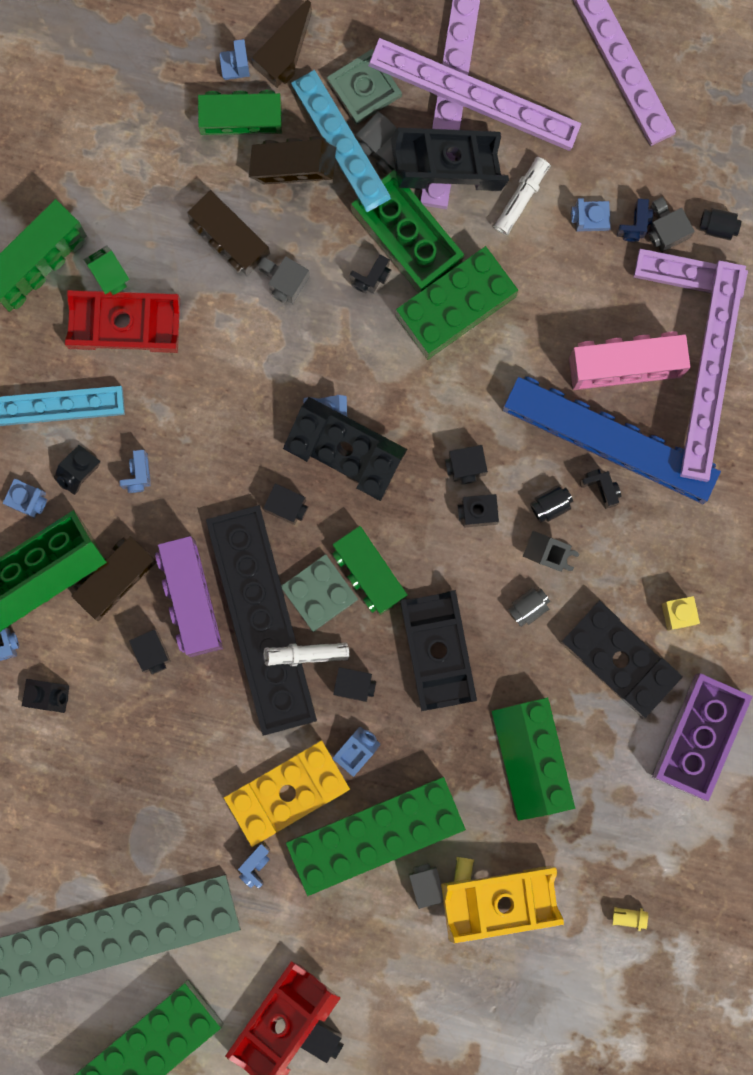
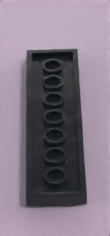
(260, 618)

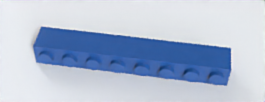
(605, 437)

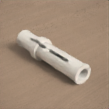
(527, 186)
(301, 654)

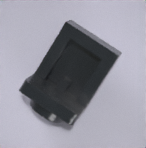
(378, 274)
(75, 469)
(609, 490)
(45, 695)

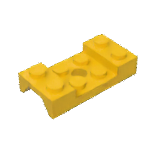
(259, 803)
(474, 910)

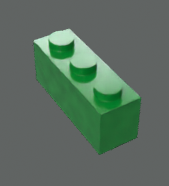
(240, 113)
(107, 270)
(368, 571)

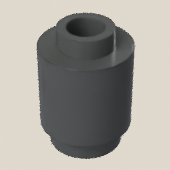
(529, 606)

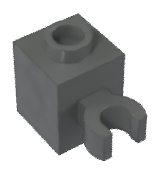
(670, 227)
(286, 279)
(549, 552)

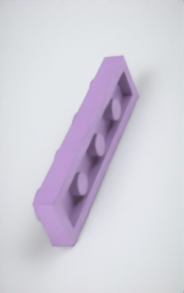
(677, 271)

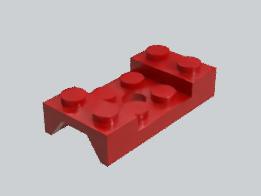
(151, 324)
(299, 1001)

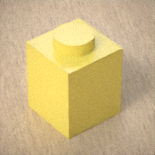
(680, 613)

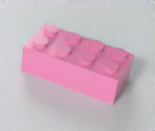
(629, 361)

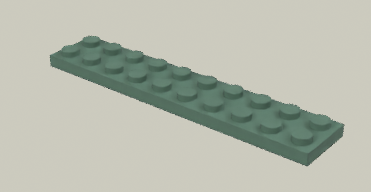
(116, 935)

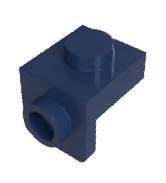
(642, 217)

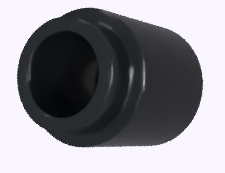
(720, 223)
(551, 504)

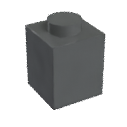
(426, 885)

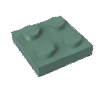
(363, 88)
(319, 593)

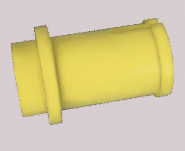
(463, 869)
(630, 918)

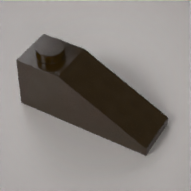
(280, 54)

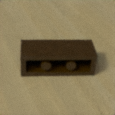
(292, 161)
(227, 233)
(113, 578)

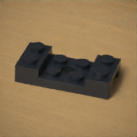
(423, 159)
(319, 435)
(644, 678)
(442, 680)

